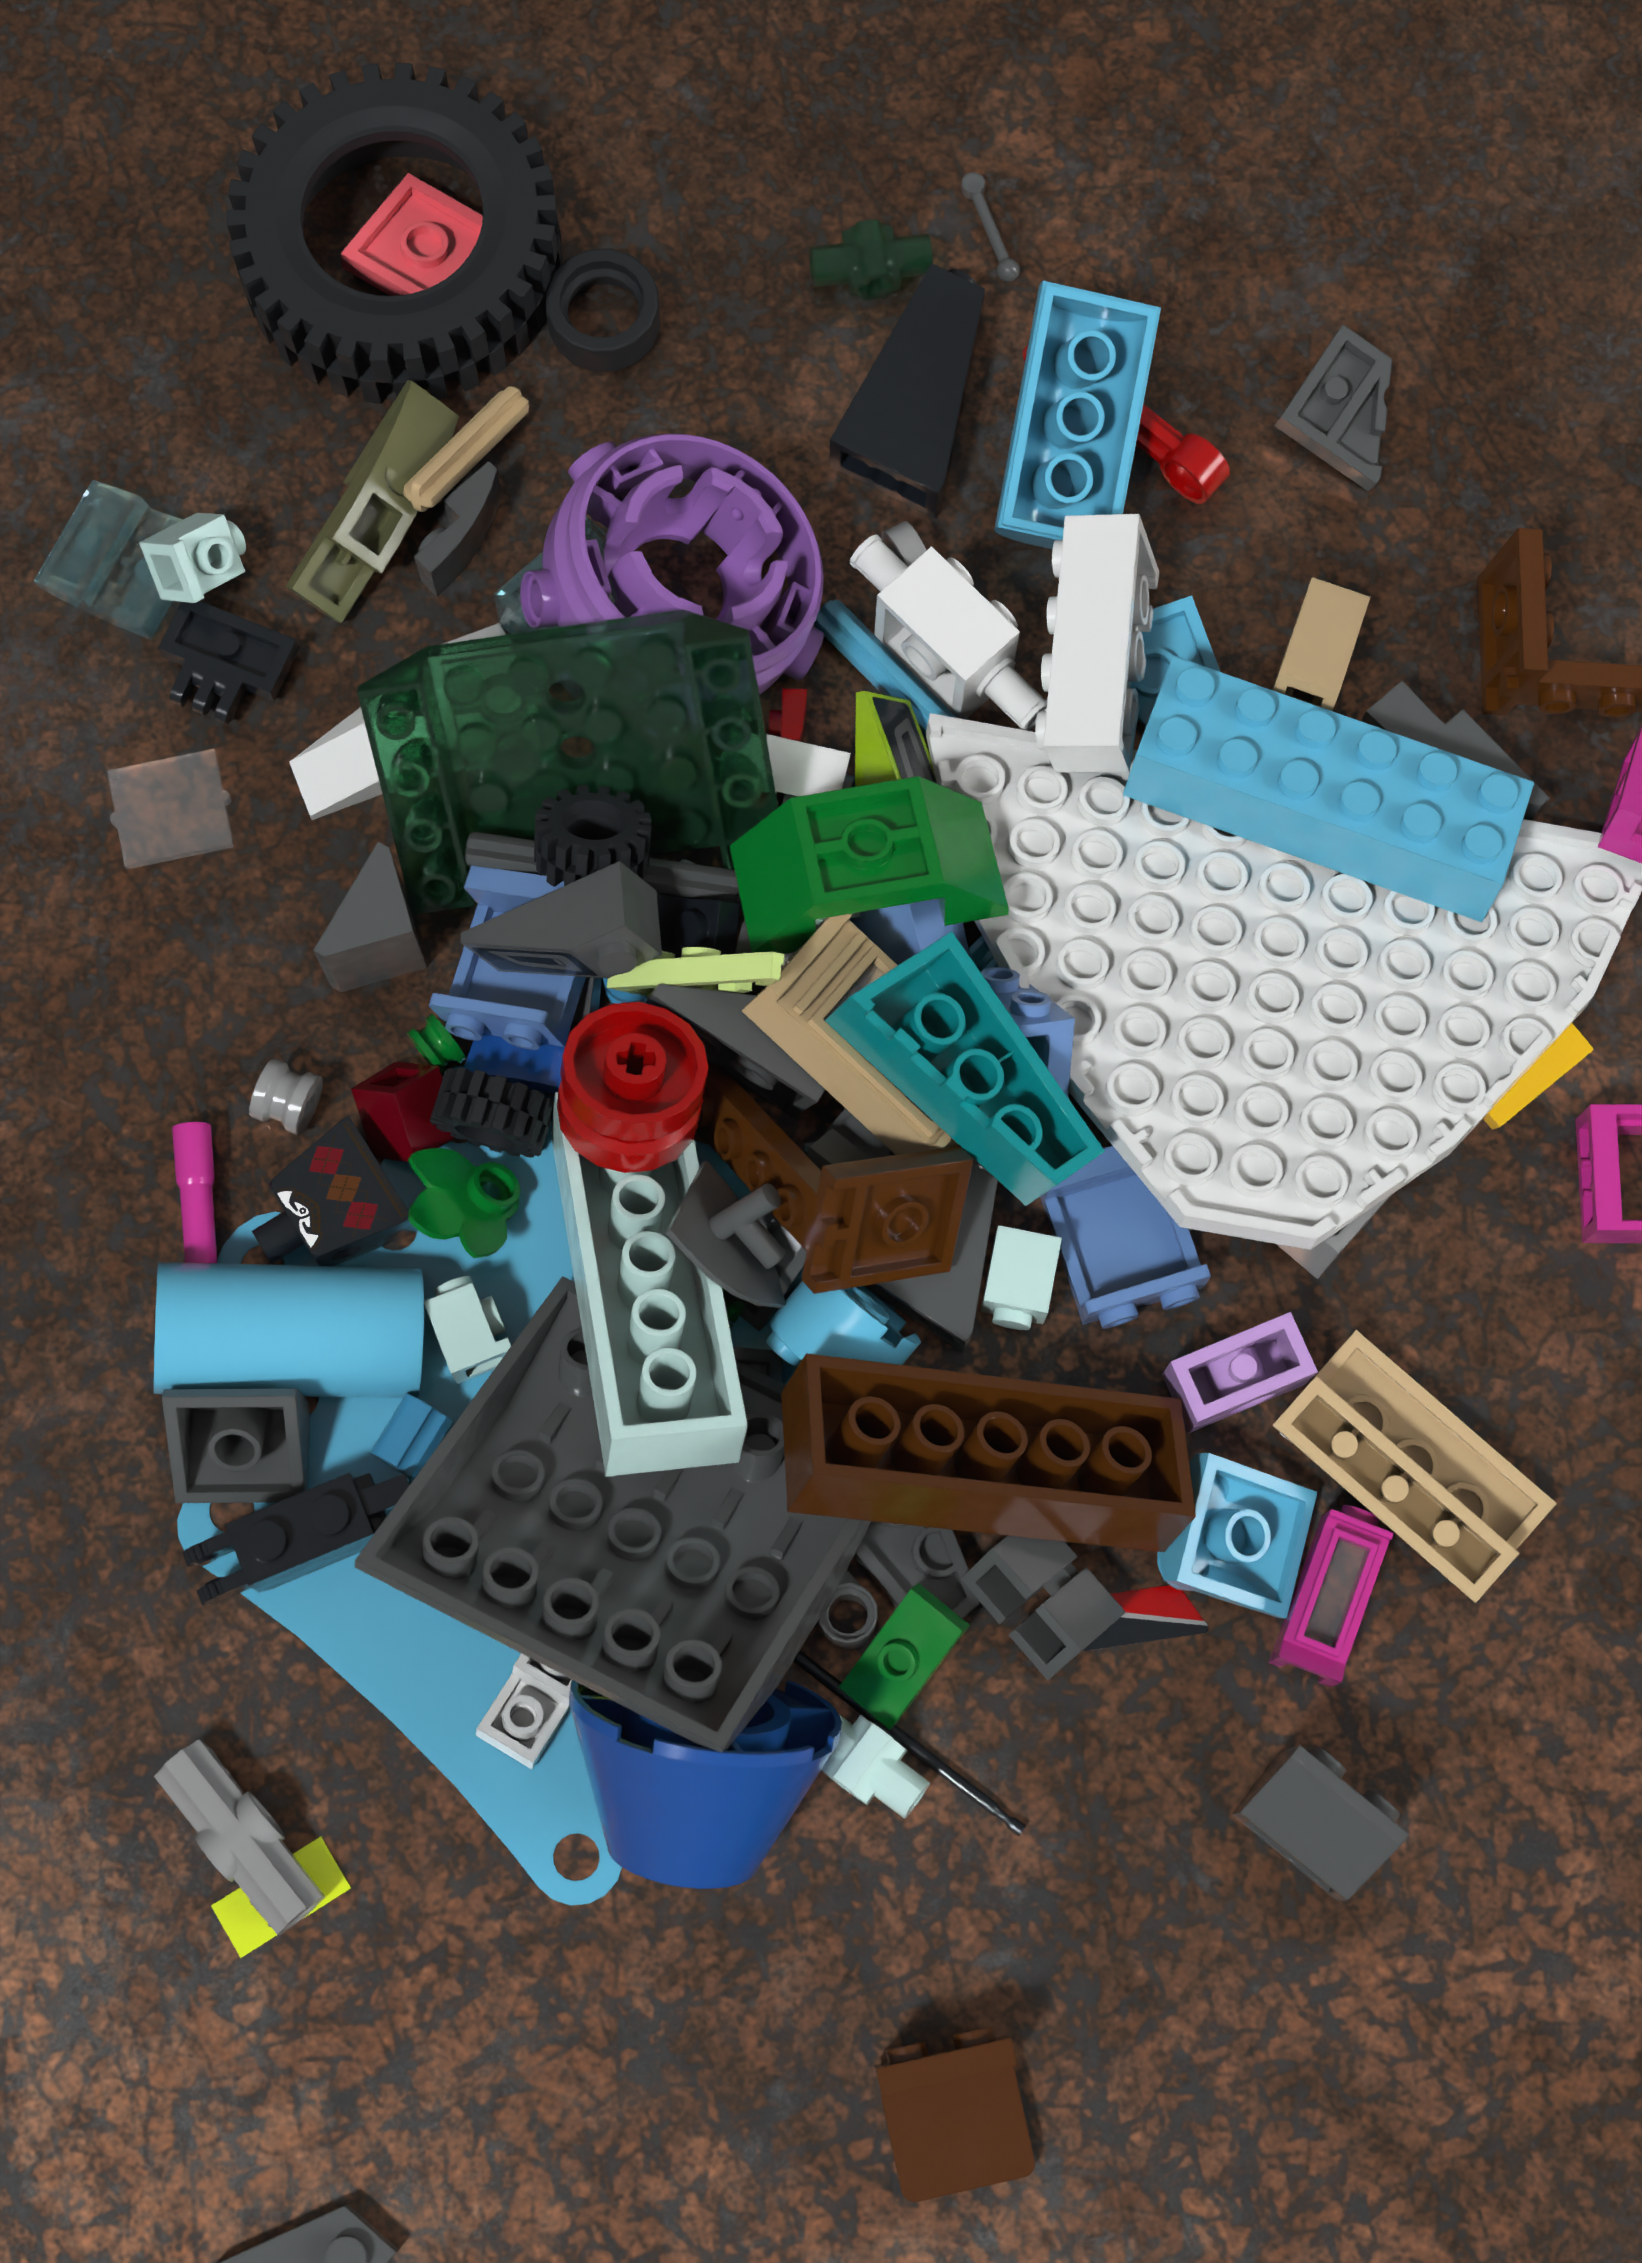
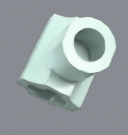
(871, 1765)

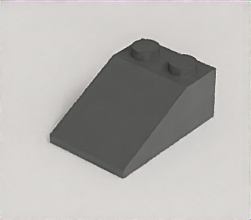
(740, 1045)

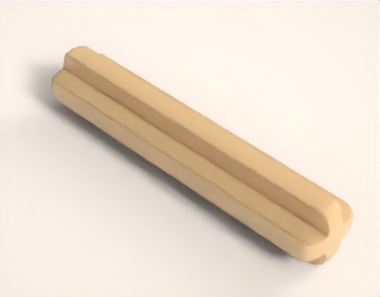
(466, 449)

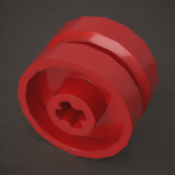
(631, 1087)

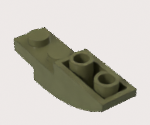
(373, 509)

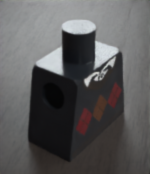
(334, 1202)

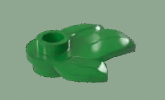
(463, 1200)

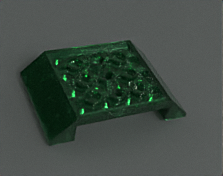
(476, 738)

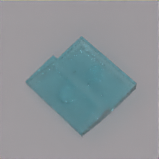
(101, 561)

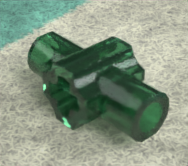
(870, 260)

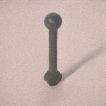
(973, 188)

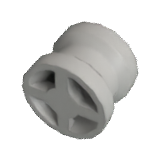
(286, 1096)

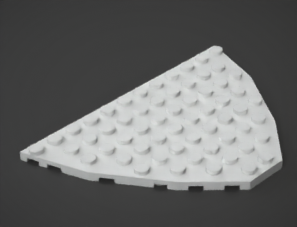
(1261, 1023)

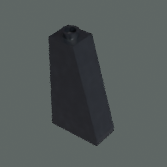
(912, 400)

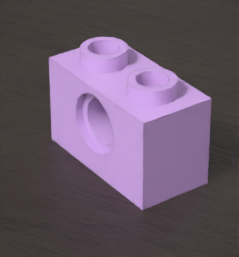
(1240, 1372)

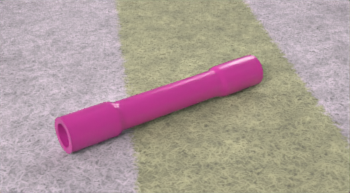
(195, 1180)

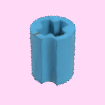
(411, 1436)

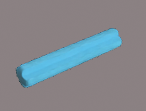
(877, 661)

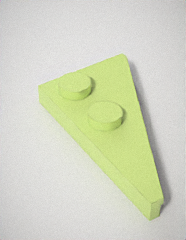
(702, 970)

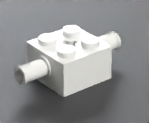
(948, 632)

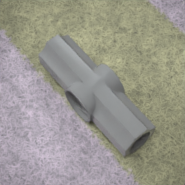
(239, 1836)

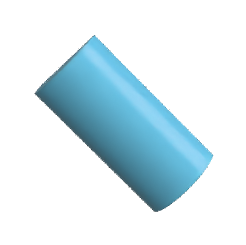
(1075, 411)
(289, 1329)

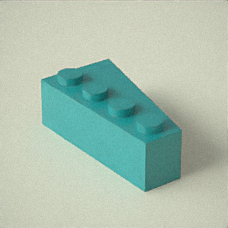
(968, 1068)

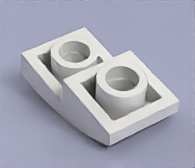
(526, 1711)

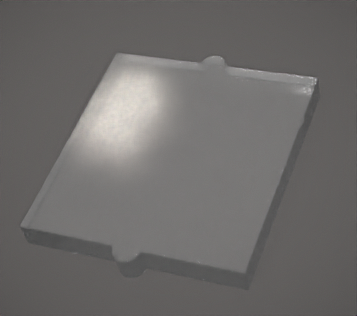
(170, 809)

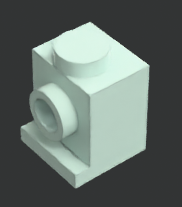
(194, 556)
(467, 1329)

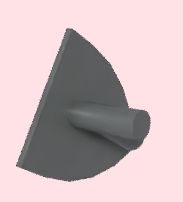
(728, 1238)

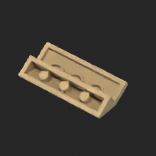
(1415, 1465)

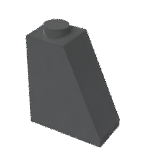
(949, 1300)

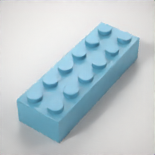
(1329, 789)

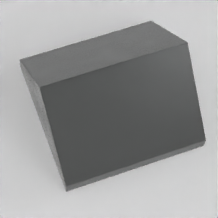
(371, 930)
(237, 1444)

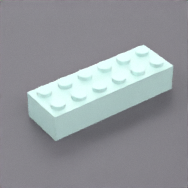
(648, 1319)

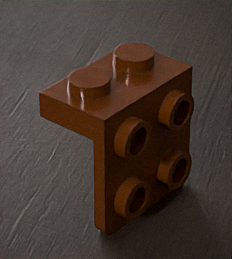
(955, 2115)

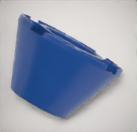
(691, 1810)

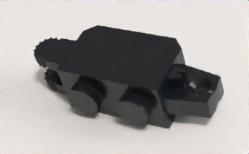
(298, 1534)

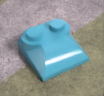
(1243, 1537)

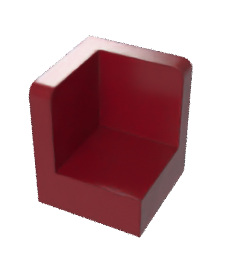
(398, 1108)

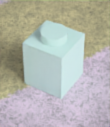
(1020, 1277)

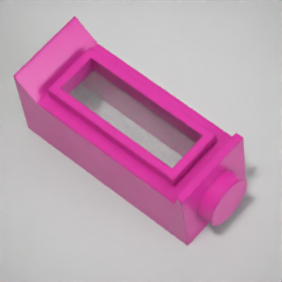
(1332, 1594)

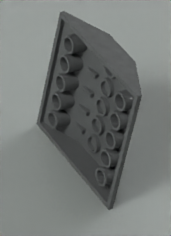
(640, 1585)

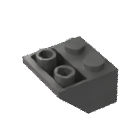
(1321, 1820)

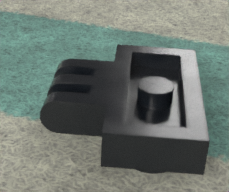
(224, 658)

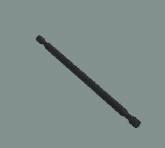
(913, 1747)

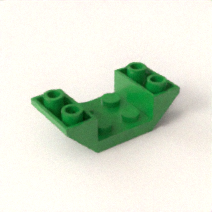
(864, 854)

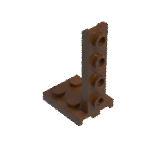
(1517, 640)
(852, 1218)

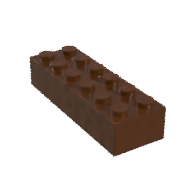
(985, 1454)

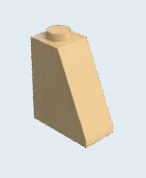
(1321, 644)

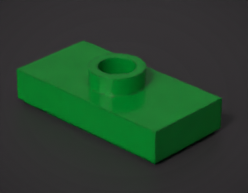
(904, 1656)

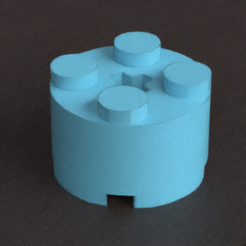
(840, 1324)

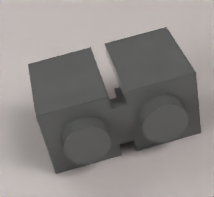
(1062, 1624)

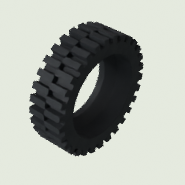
(413, 335)

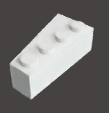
(1097, 643)

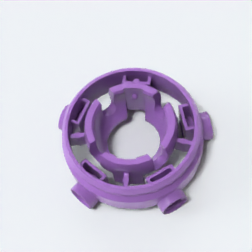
(731, 503)

